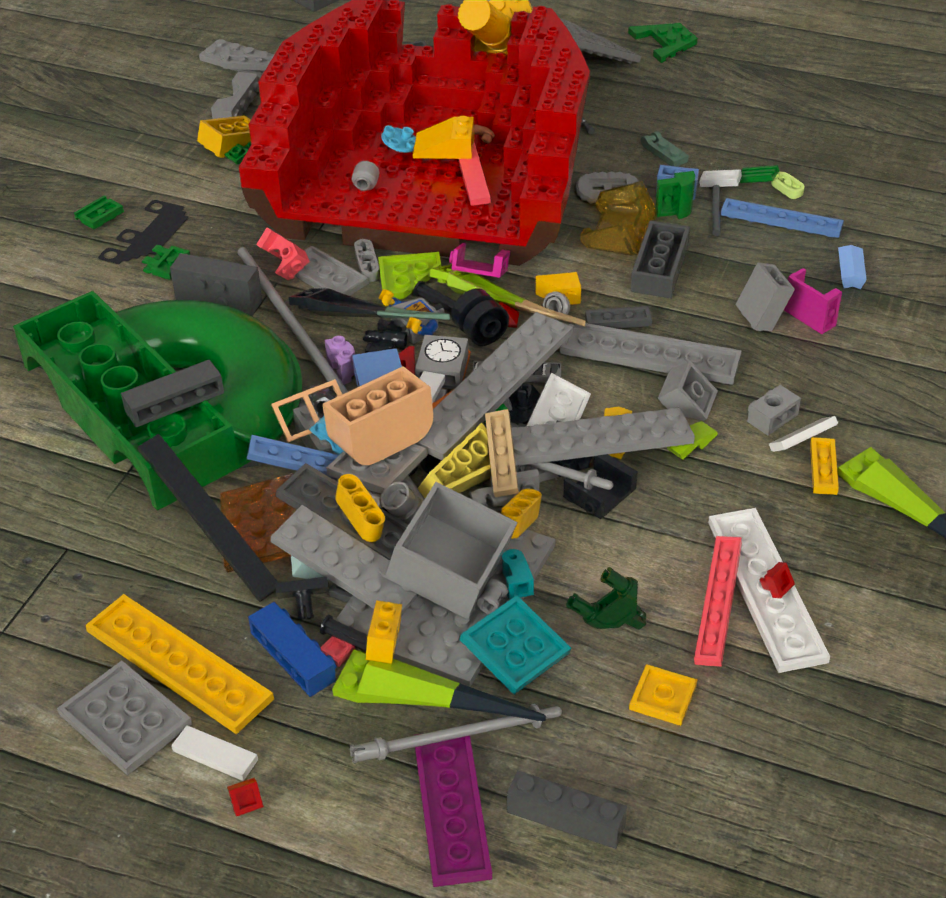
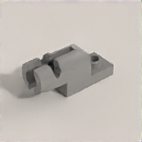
(526, 480)

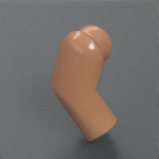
(486, 133)

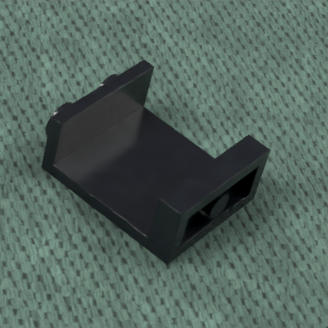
(599, 500)

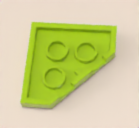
(403, 272)

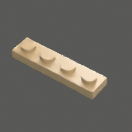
(501, 453)

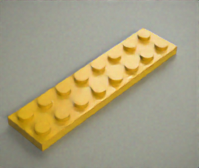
(180, 663)

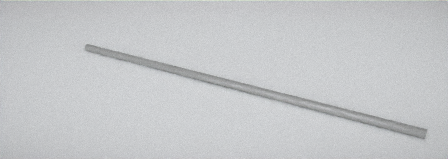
(304, 339)

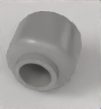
(365, 175)

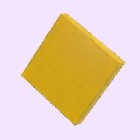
(663, 694)

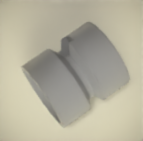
(400, 501)

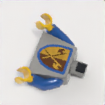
(414, 327)

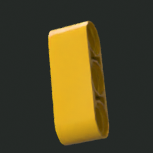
(360, 507)
(523, 509)

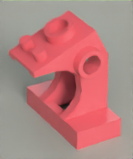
(292, 256)

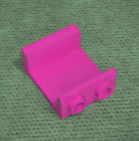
(495, 270)
(811, 306)

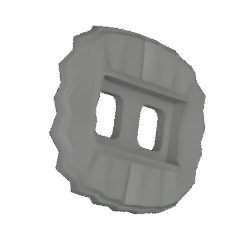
(585, 184)

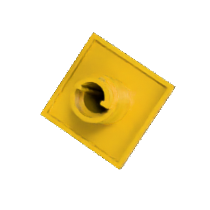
(491, 22)

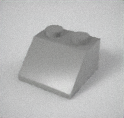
(689, 391)

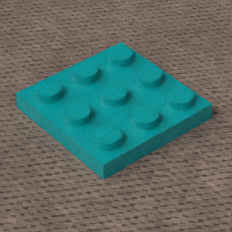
(515, 644)

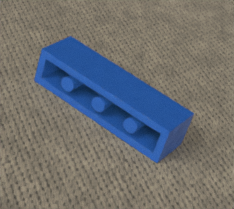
(293, 648)

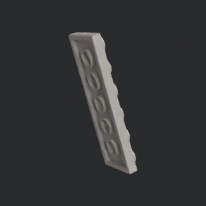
(340, 558)

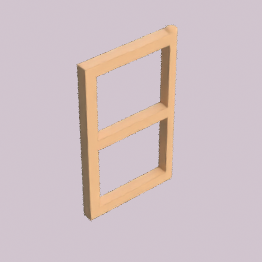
(304, 395)

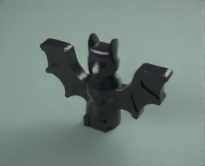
(389, 337)

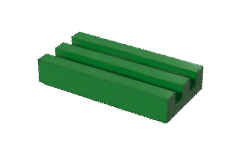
(759, 174)

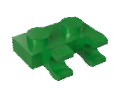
(162, 261)

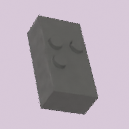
(660, 259)
(216, 282)

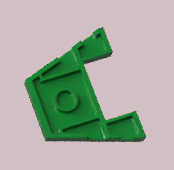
(671, 36)

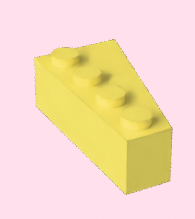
(464, 466)

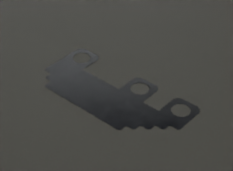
(157, 233)

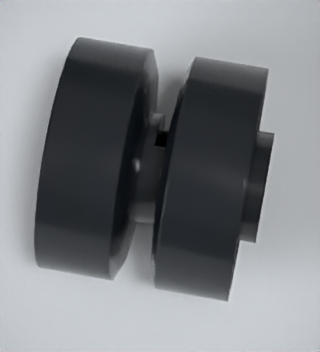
(480, 317)

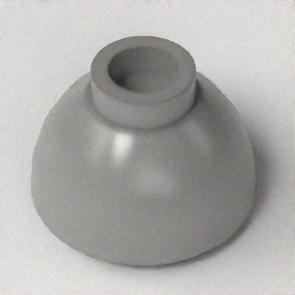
(557, 302)

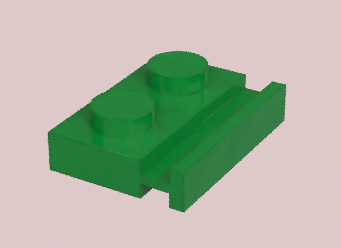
(99, 212)

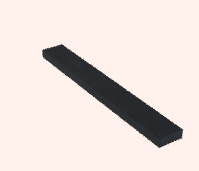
(208, 517)

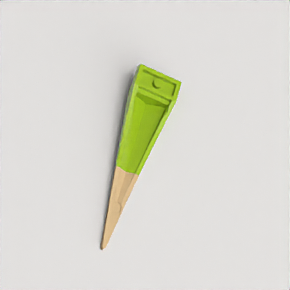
(464, 281)

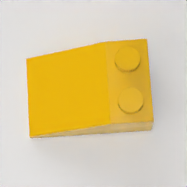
(224, 133)
(446, 140)

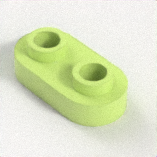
(788, 185)

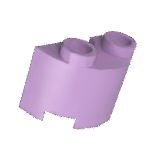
(340, 357)

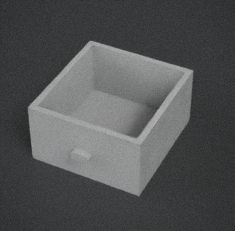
(450, 550)

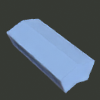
(852, 266)

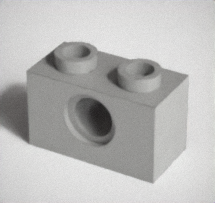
(773, 409)

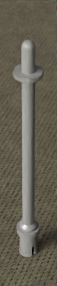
(589, 479)
(380, 748)

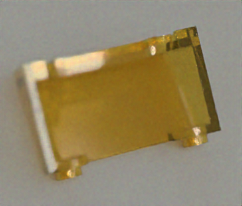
(623, 220)

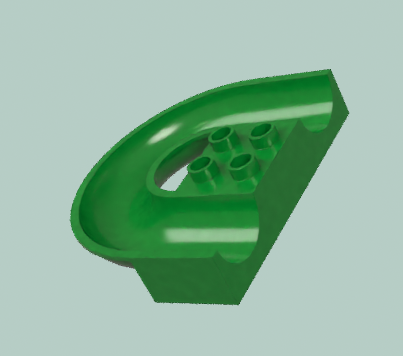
(103, 352)

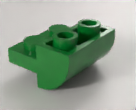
(675, 195)

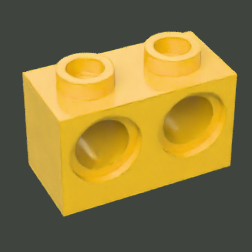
(383, 632)

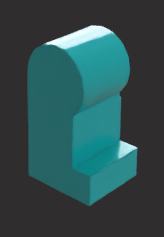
(517, 574)

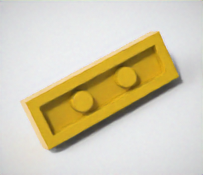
(824, 466)

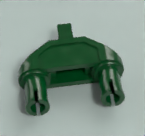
(614, 608)

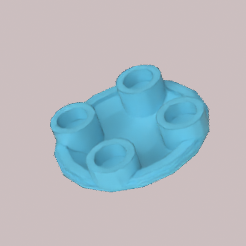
(399, 139)

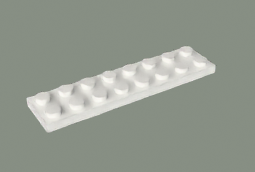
(781, 622)

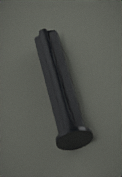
(433, 296)
(344, 632)

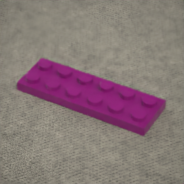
(453, 813)

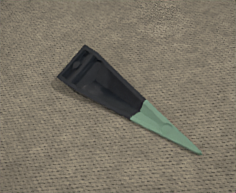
(333, 303)

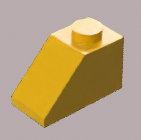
(564, 283)

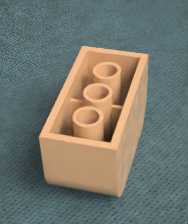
(380, 416)

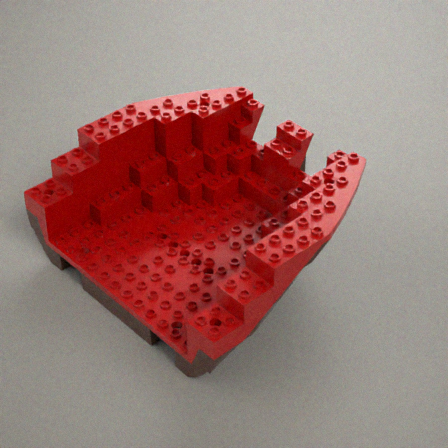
(352, 76)

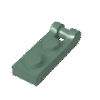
(664, 149)

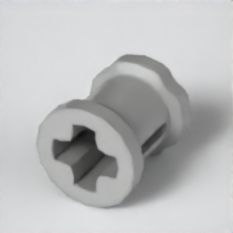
(494, 593)

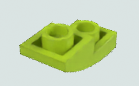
(703, 436)

